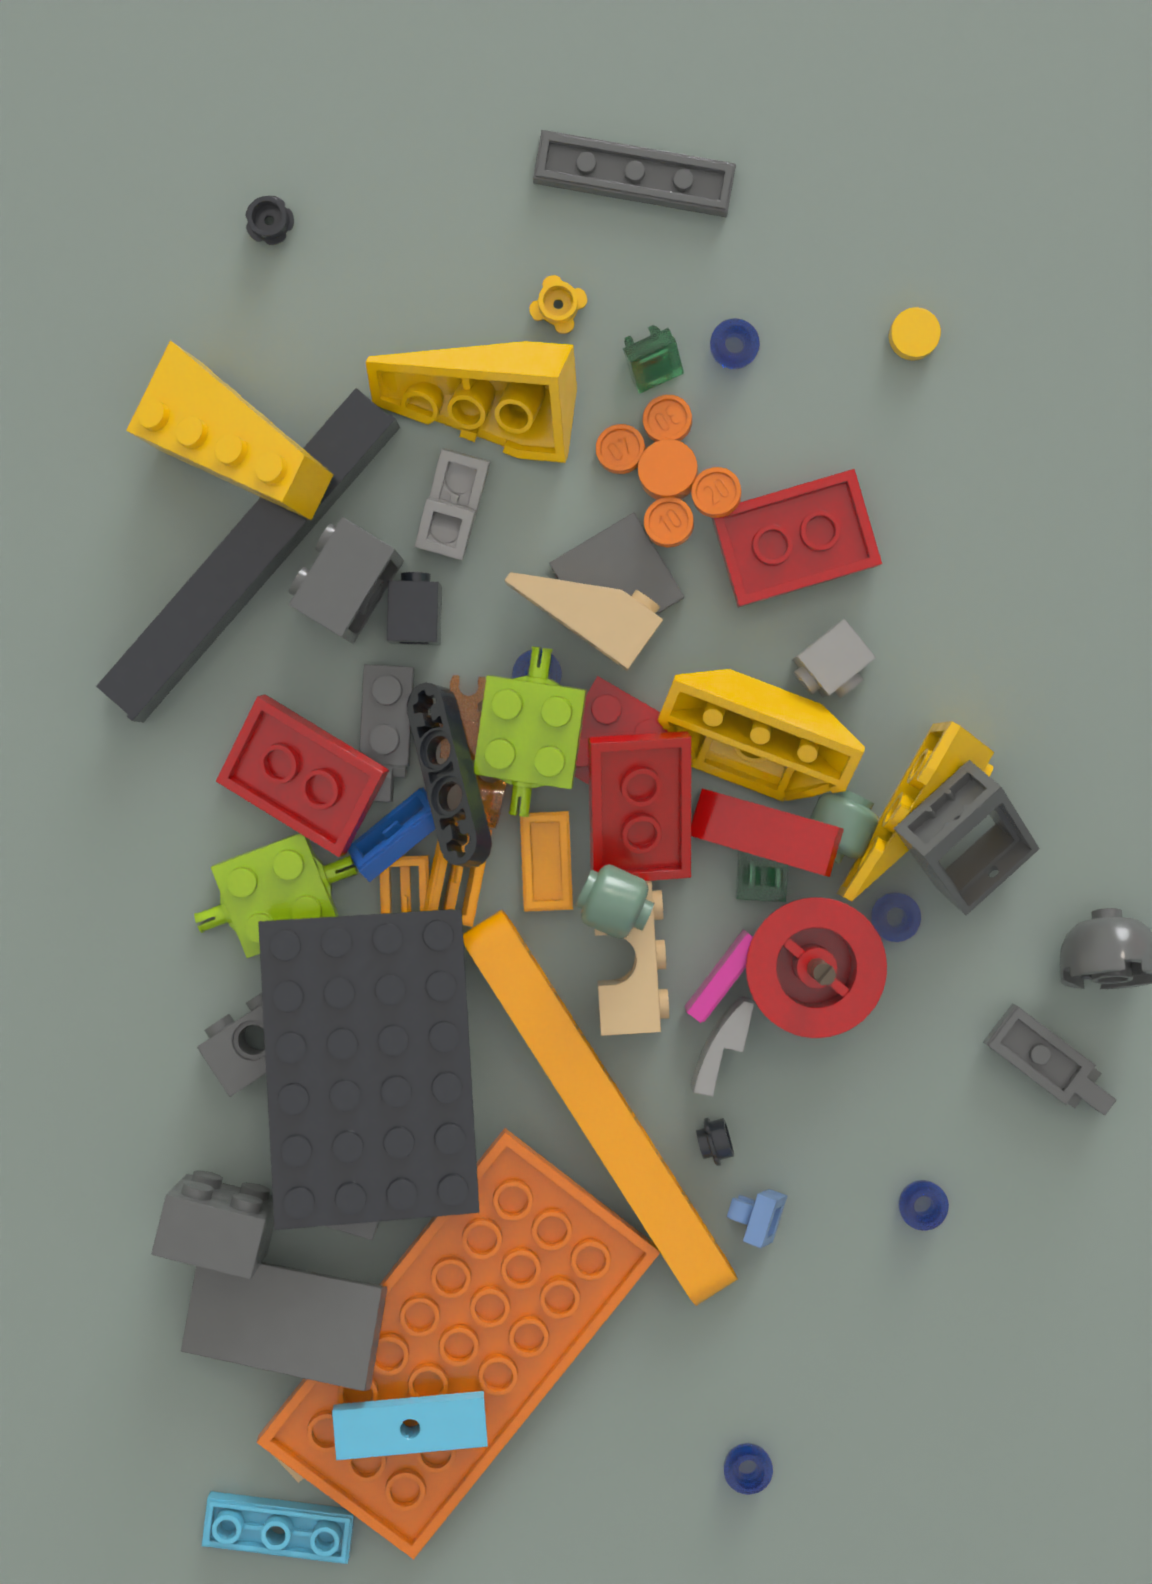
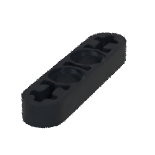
(441, 778)

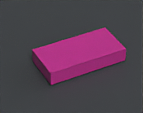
(720, 979)

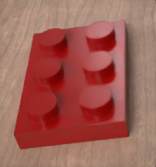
(797, 538)
(302, 775)
(641, 804)

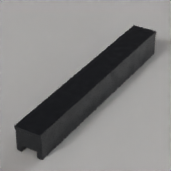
(241, 565)

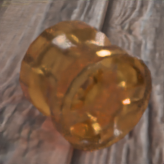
(492, 799)

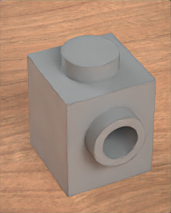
(833, 661)

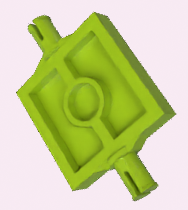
(530, 731)
(273, 884)

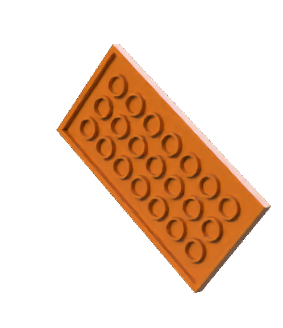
(471, 1308)

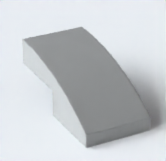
(452, 503)
(728, 1033)

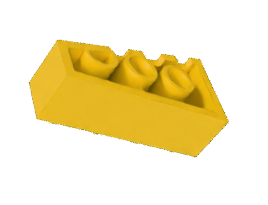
(216, 430)

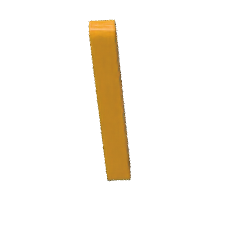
(599, 1107)

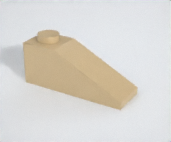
(599, 615)

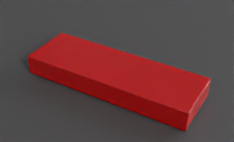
(766, 832)

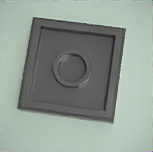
(621, 560)

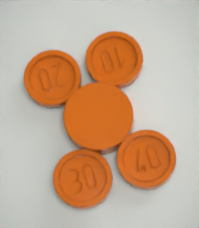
(668, 471)

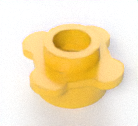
(554, 290)

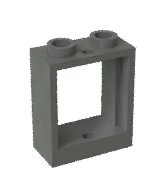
(948, 818)

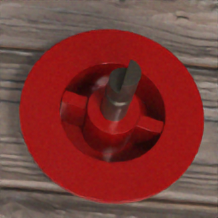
(816, 967)

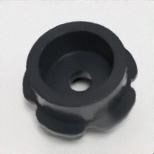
(269, 207)
(715, 1140)

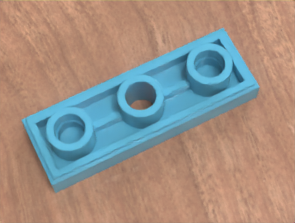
(379, 1429)
(309, 1528)

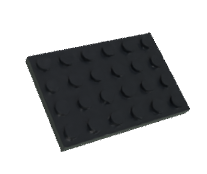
(368, 1068)

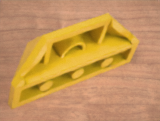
(761, 735)

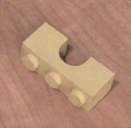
(634, 1001)

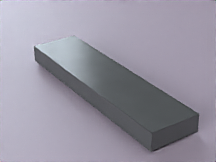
(634, 173)

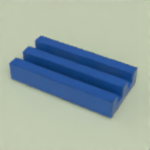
(393, 835)

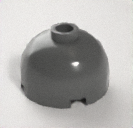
(1108, 951)

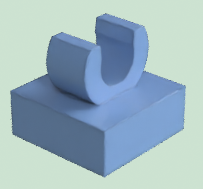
(760, 1216)

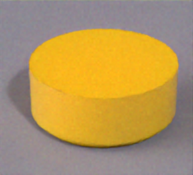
(914, 333)

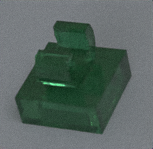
(653, 359)
(760, 878)

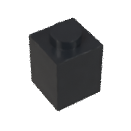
(414, 610)

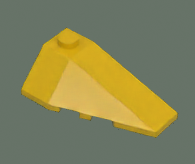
(497, 392)
(937, 759)

